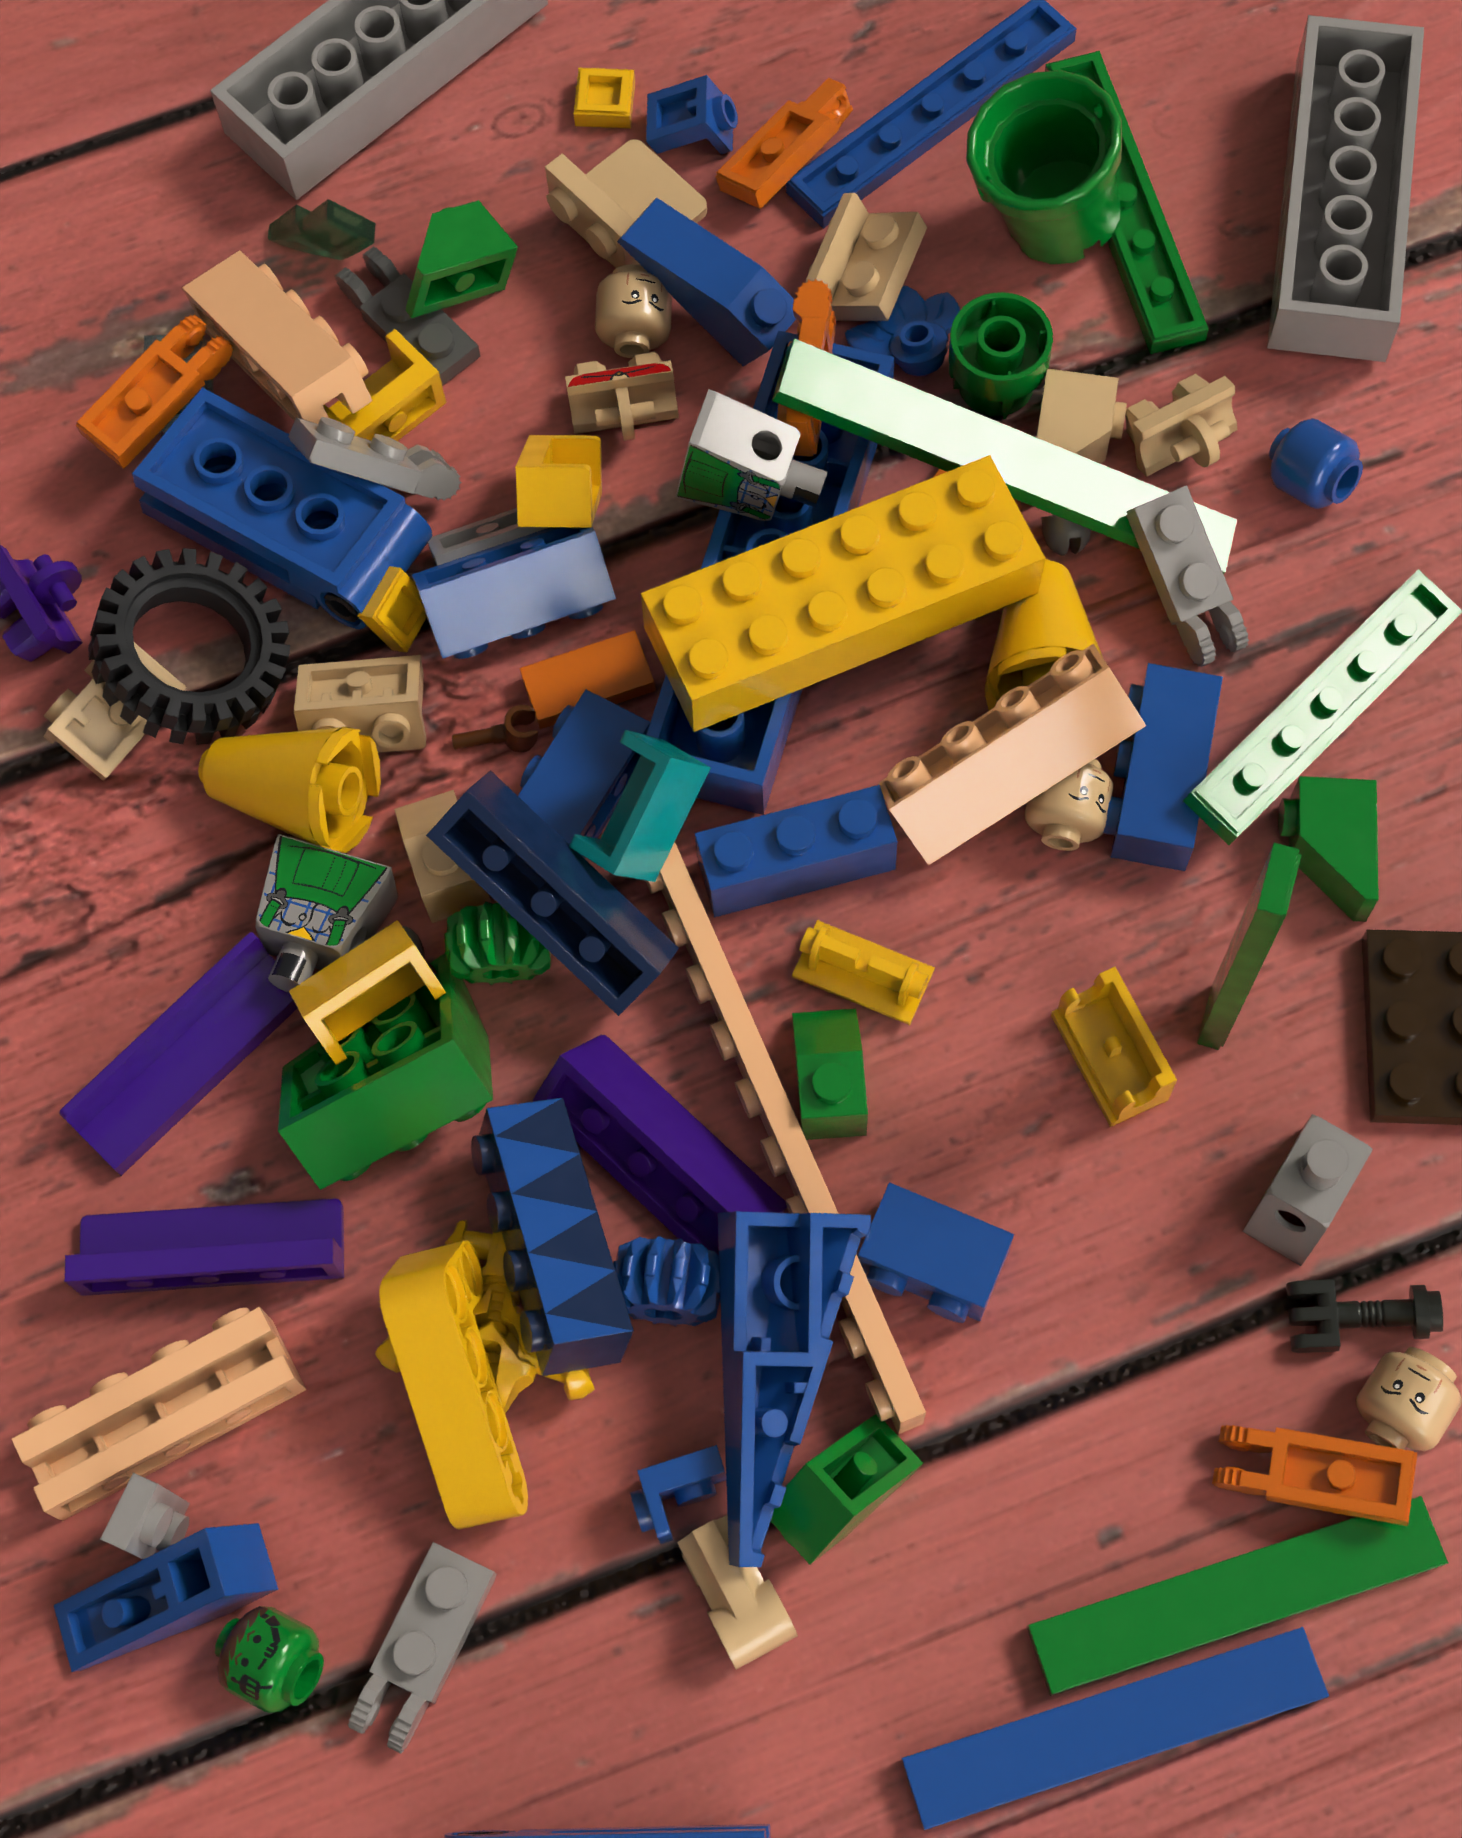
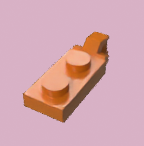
(784, 144)

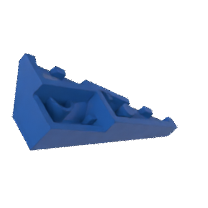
(777, 1313)

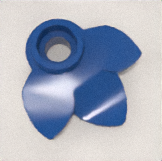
(912, 334)

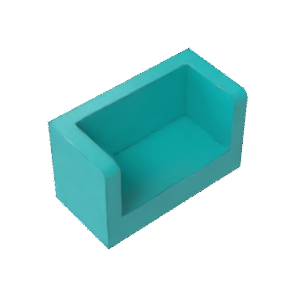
(647, 811)

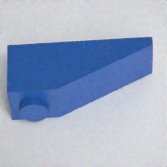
(711, 281)
(166, 1594)

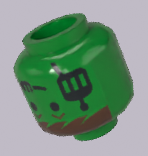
(269, 1659)

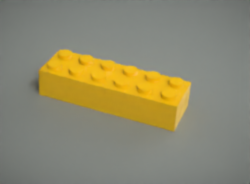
(842, 592)

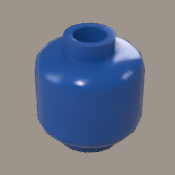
(1315, 463)

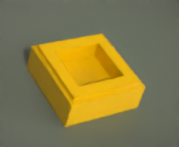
(604, 97)
(395, 610)

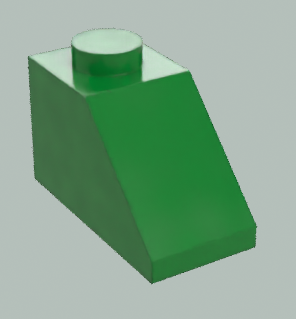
(460, 259)
(1338, 839)
(830, 1074)
(843, 1487)

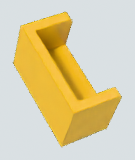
(401, 391)
(559, 481)
(362, 986)

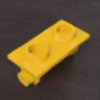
(862, 971)

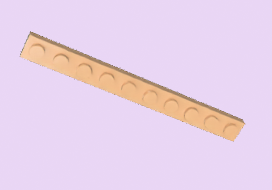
(786, 1147)

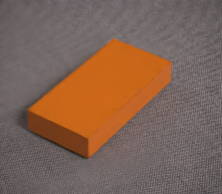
(608, 668)

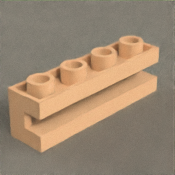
(277, 339)
(1010, 753)
(158, 1412)

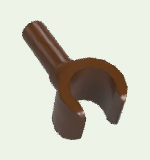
(504, 732)

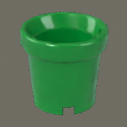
(1049, 162)

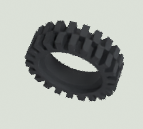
(165, 705)

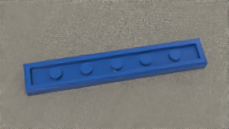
(930, 110)
(1113, 1728)

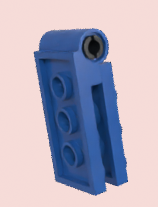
(268, 508)

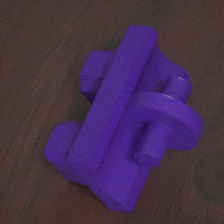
(42, 596)

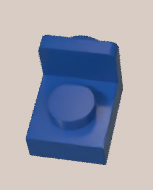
(690, 114)
(685, 1478)

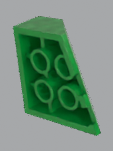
(399, 1083)

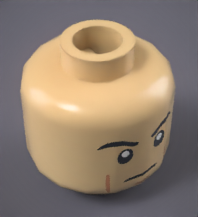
(632, 311)
(1072, 808)
(1409, 1400)

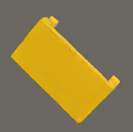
(1114, 1048)

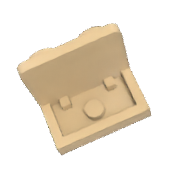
(615, 195)

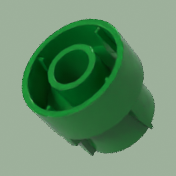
(999, 352)

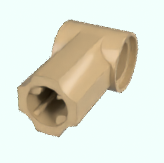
(741, 1603)

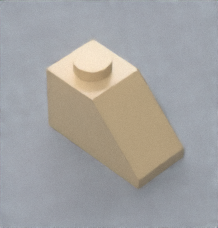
(1081, 413)
(439, 879)

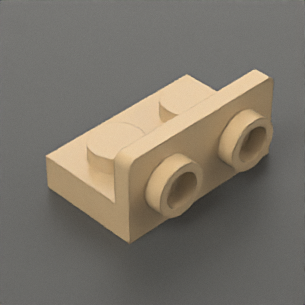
(866, 259)
(367, 695)
(93, 728)

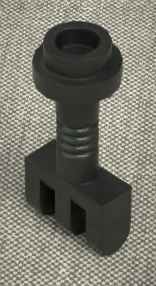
(1420, 1311)

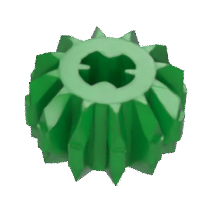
(492, 946)

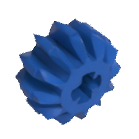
(669, 1281)

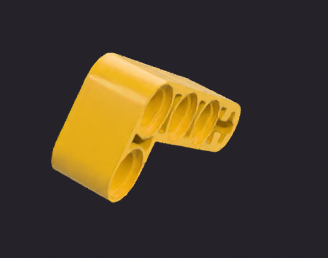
(450, 1384)

